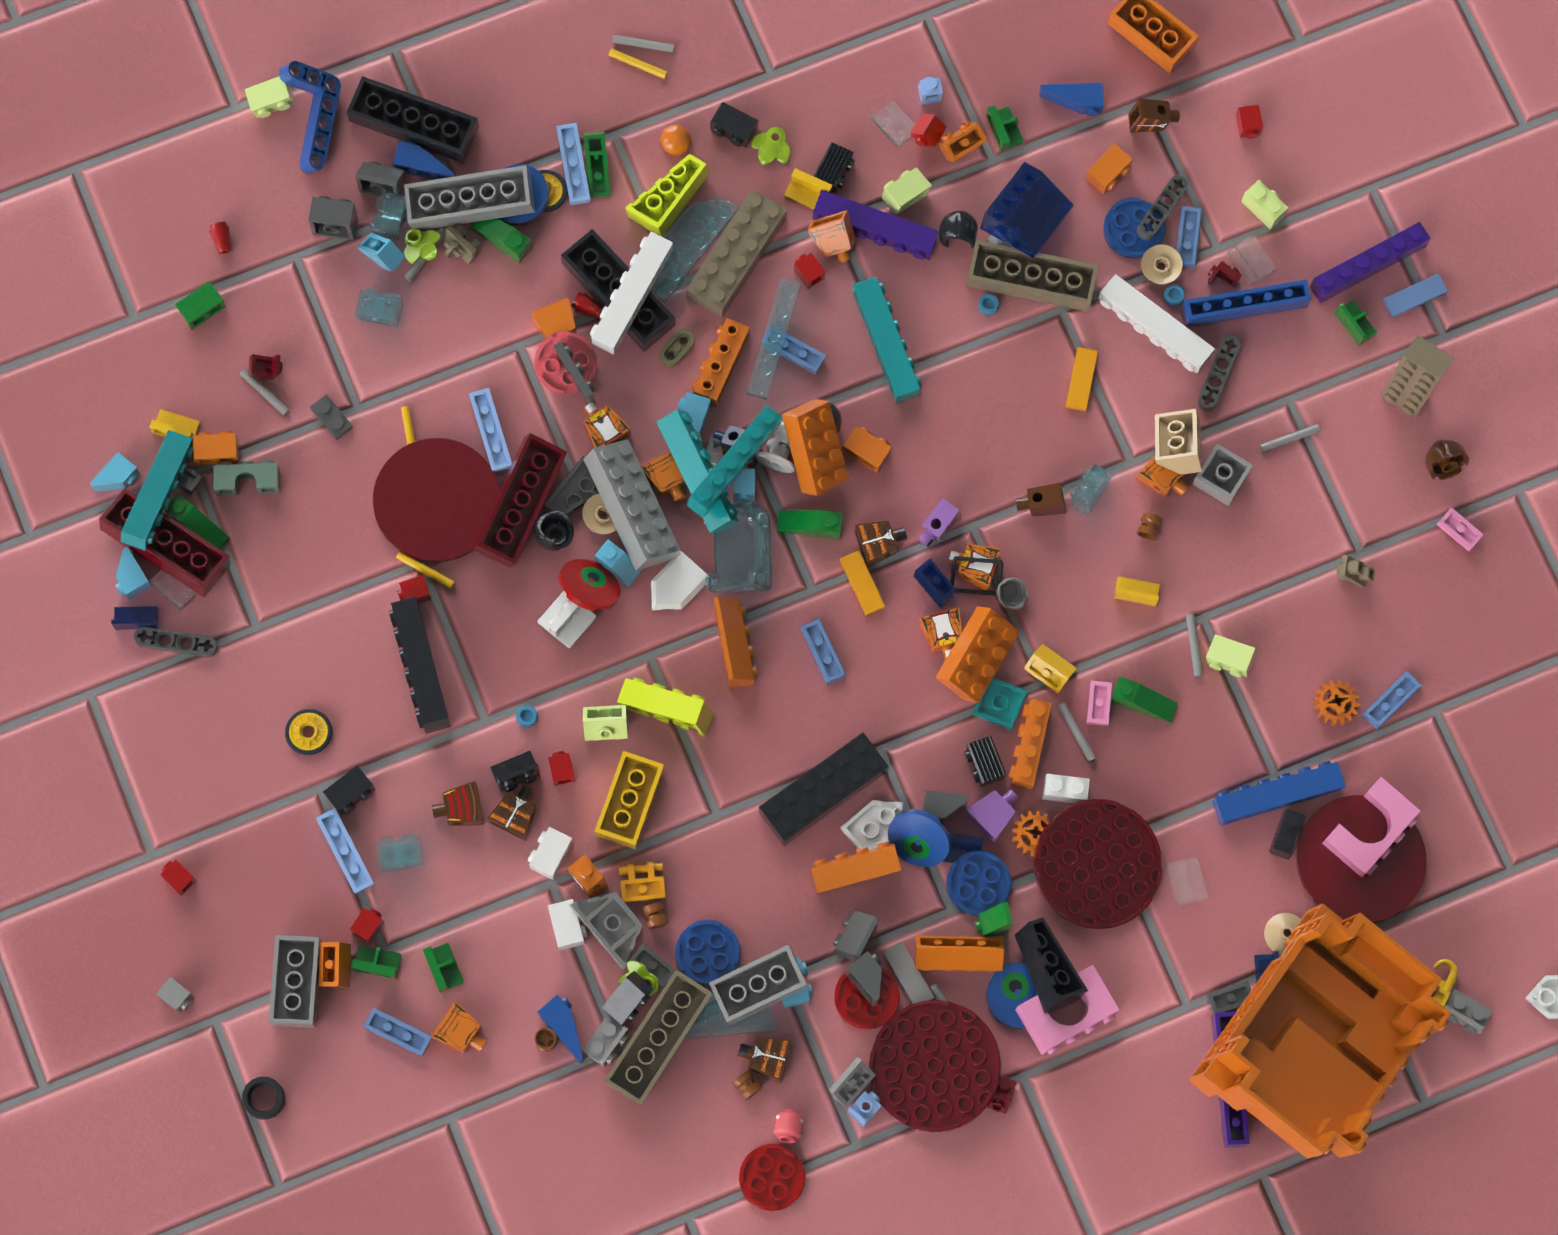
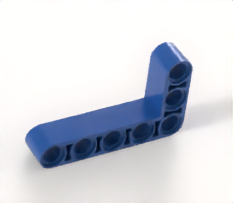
(318, 113)

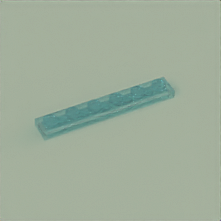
(773, 338)

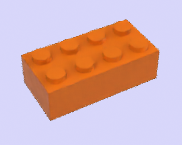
(1154, 31)
(815, 447)
(977, 654)

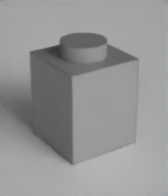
(175, 995)

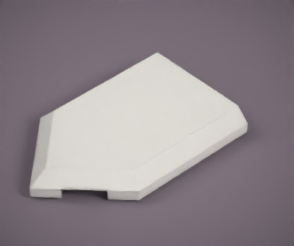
(677, 583)
(871, 823)
(1545, 996)

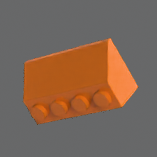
(733, 642)

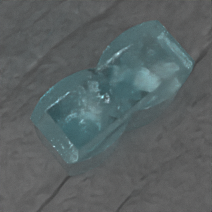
(389, 215)

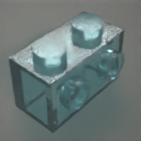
(379, 307)
(1088, 493)
(399, 853)

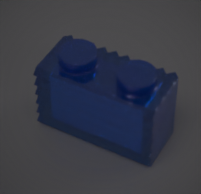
(935, 583)

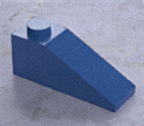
(1081, 97)
(418, 162)
(560, 1019)

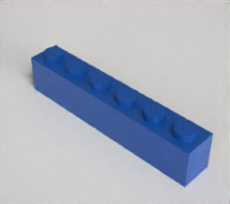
(1246, 303)
(1278, 793)

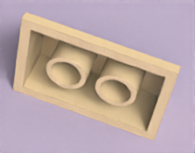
(1178, 441)

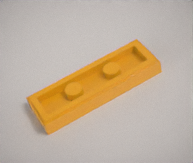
(1081, 379)
(862, 583)

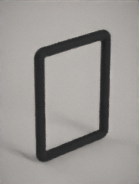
(983, 560)

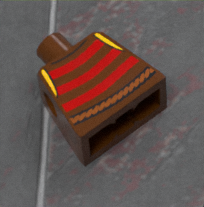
(460, 806)

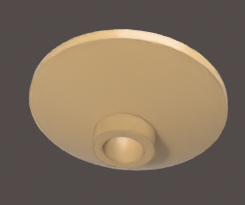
(1162, 255)
(590, 513)
(1274, 930)

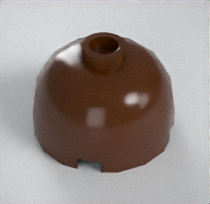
(1445, 459)

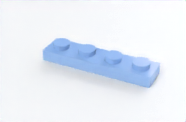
(573, 164)
(490, 430)
(345, 851)

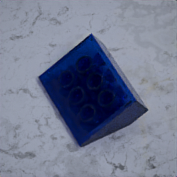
(1026, 211)

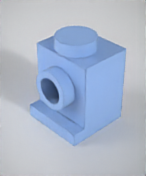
(928, 87)
(863, 1116)

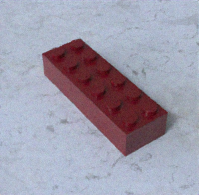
(519, 500)
(174, 548)

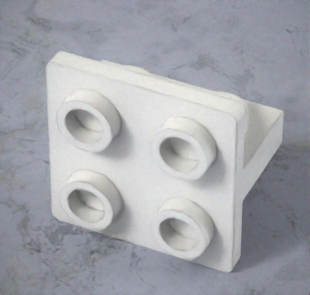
(566, 620)

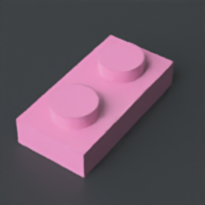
(1460, 529)
(1099, 703)

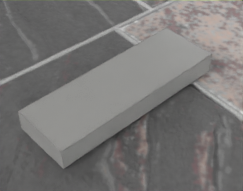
(905, 971)

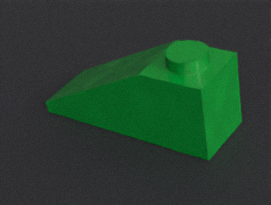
(597, 164)
(504, 238)
(197, 522)
(810, 523)
(1143, 700)
(994, 921)

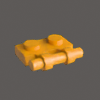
(644, 888)

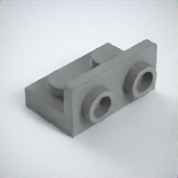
(1467, 1012)
(605, 1041)
(851, 1082)

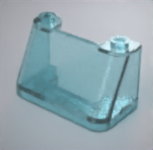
(743, 553)

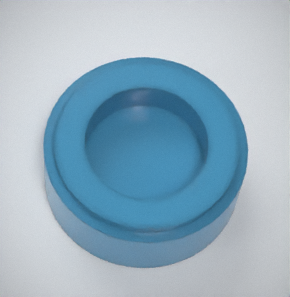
(1173, 295)
(988, 304)
(527, 716)

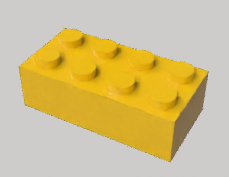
(629, 800)

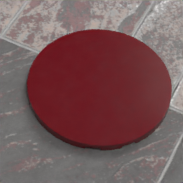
(434, 499)
(1097, 864)
(1340, 888)
(935, 1066)

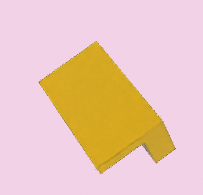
(806, 188)
(174, 422)
(1137, 591)
(1050, 668)

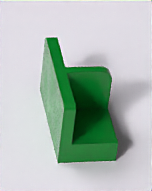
(1004, 127)
(200, 305)
(1355, 322)
(376, 962)
(443, 967)

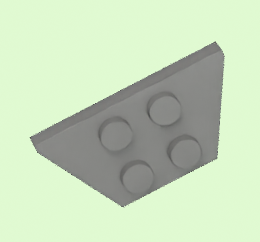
(610, 923)

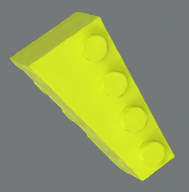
(668, 197)
(666, 705)

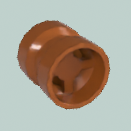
(1149, 526)
(655, 915)
(548, 1038)
(747, 1085)

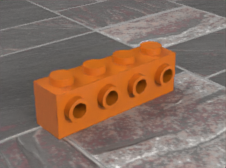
(722, 360)
(1031, 743)
(856, 867)
(959, 953)

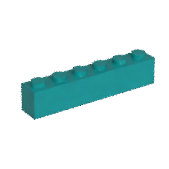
(886, 340)
(734, 461)
(695, 465)
(156, 490)

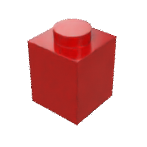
(1249, 121)
(928, 130)
(809, 270)
(414, 587)
(561, 768)
(177, 877)
(367, 925)

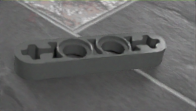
(1162, 207)
(1219, 373)
(176, 639)

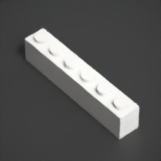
(631, 293)
(1156, 324)

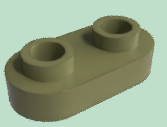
(677, 349)

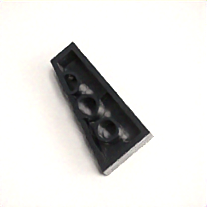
(1049, 966)

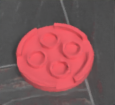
(551, 369)

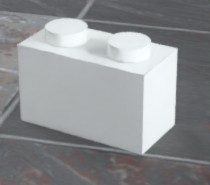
(1065, 788)
(550, 852)
(566, 925)

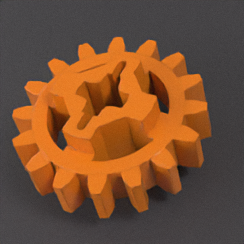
(1338, 711)
(1025, 832)

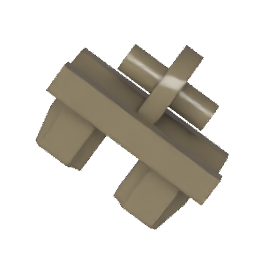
(458, 245)
(1355, 571)

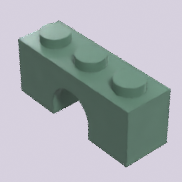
(229, 476)

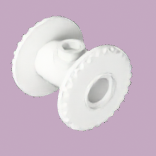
(778, 452)

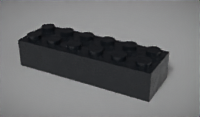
(412, 119)
(600, 274)
(421, 668)
(823, 789)

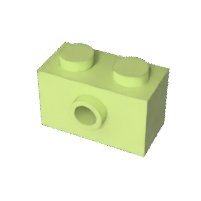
(269, 97)
(906, 190)
(1264, 204)
(1230, 656)
(605, 722)

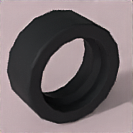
(275, 1110)

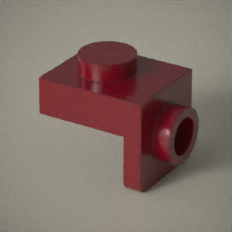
(1227, 273)
(265, 366)
(1003, 1095)

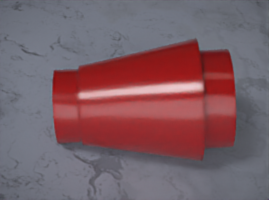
(221, 236)
(586, 305)

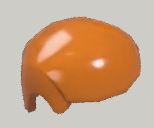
(675, 140)

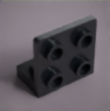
(515, 771)

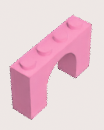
(1398, 814)
(1049, 1034)

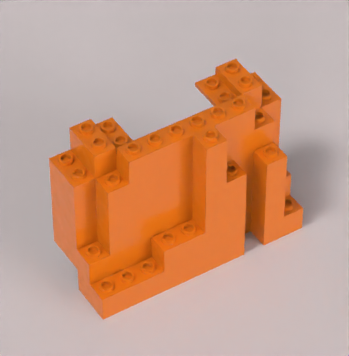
(1324, 1033)

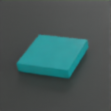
(1000, 704)

